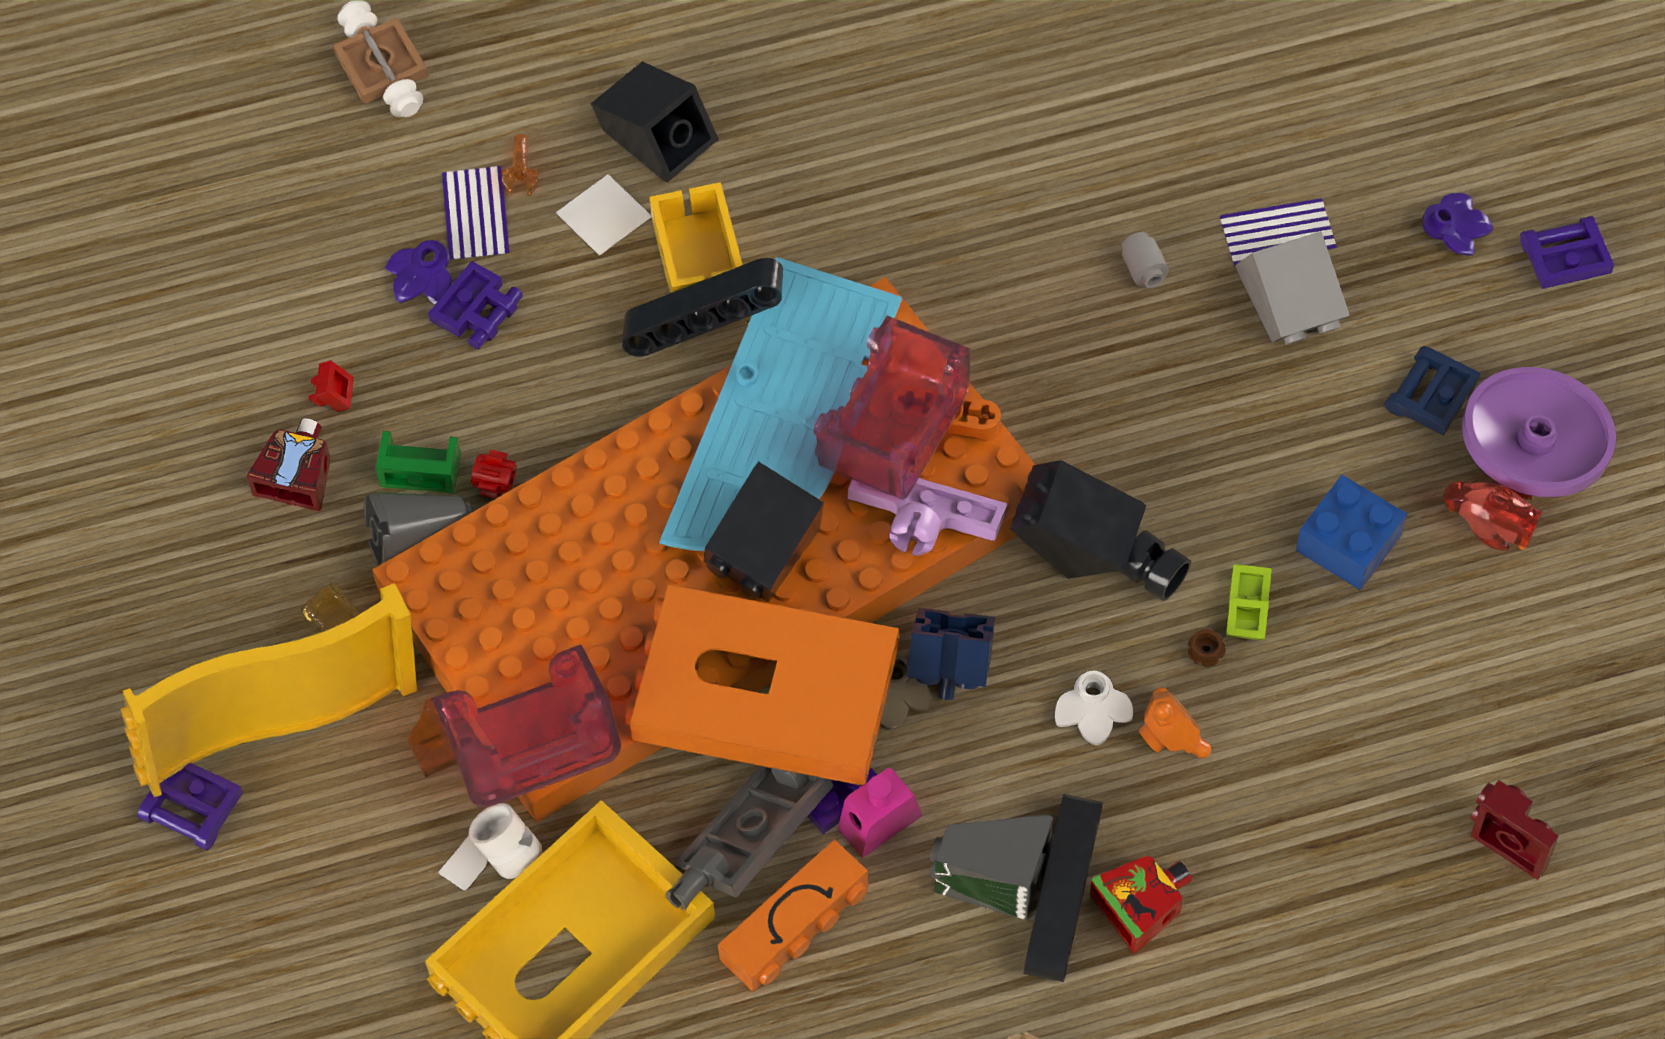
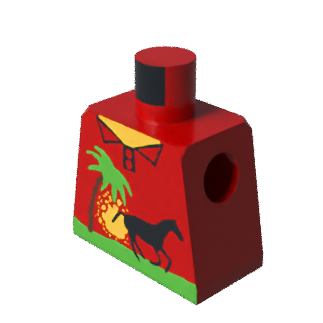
(1140, 898)

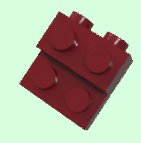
(1508, 830)

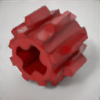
(493, 474)

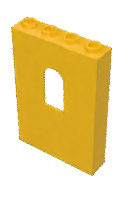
(608, 895)

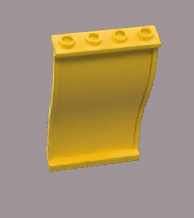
(270, 690)

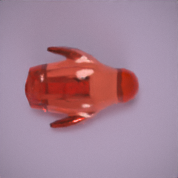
(1494, 512)

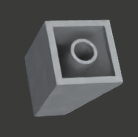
(1294, 288)

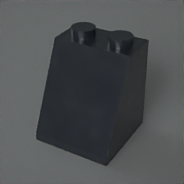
(656, 119)
(1077, 520)
(763, 533)

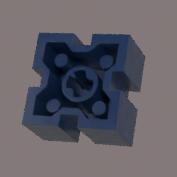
(950, 649)

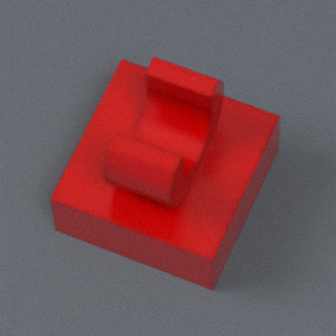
(332, 387)

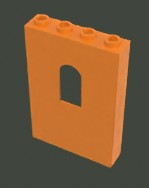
(821, 698)

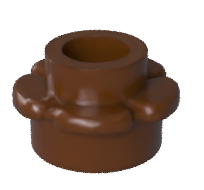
(1209, 639)

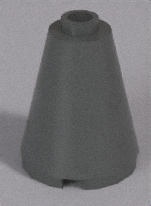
(406, 519)

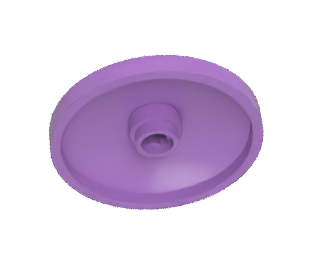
(1538, 432)

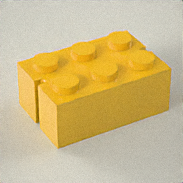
(694, 244)

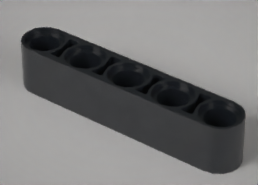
(703, 307)
(1063, 888)

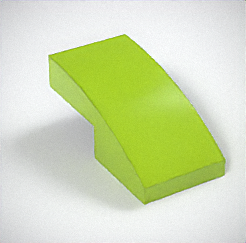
(1248, 602)

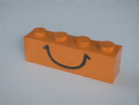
(794, 916)

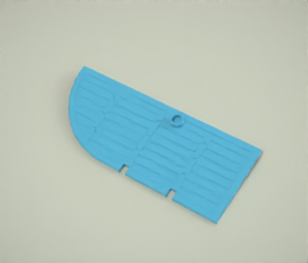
(784, 375)

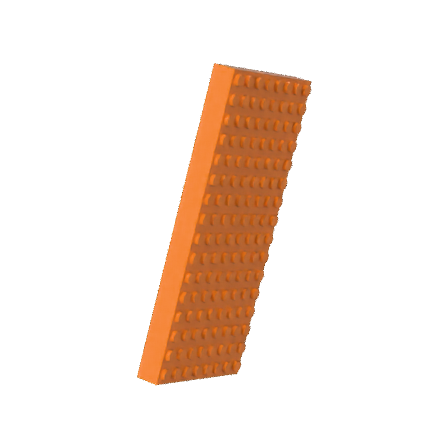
(583, 564)

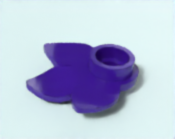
(1456, 223)
(418, 276)

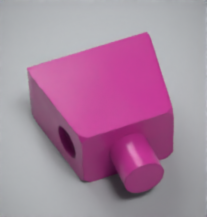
(882, 808)

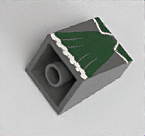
(993, 862)

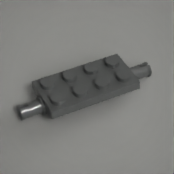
(746, 833)

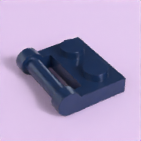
(1443, 395)

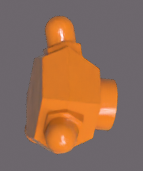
(1171, 726)

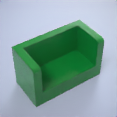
(418, 466)

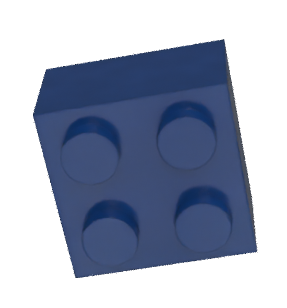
(1351, 532)

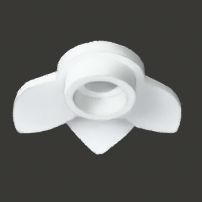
(1093, 712)

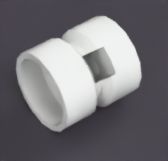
(504, 840)

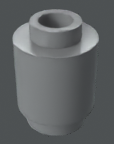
(1144, 260)

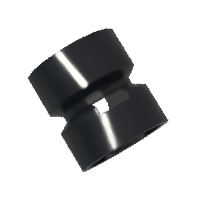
(1157, 567)

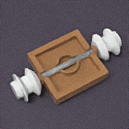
(380, 59)

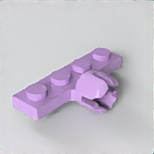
(930, 510)

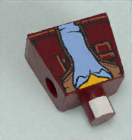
(292, 467)

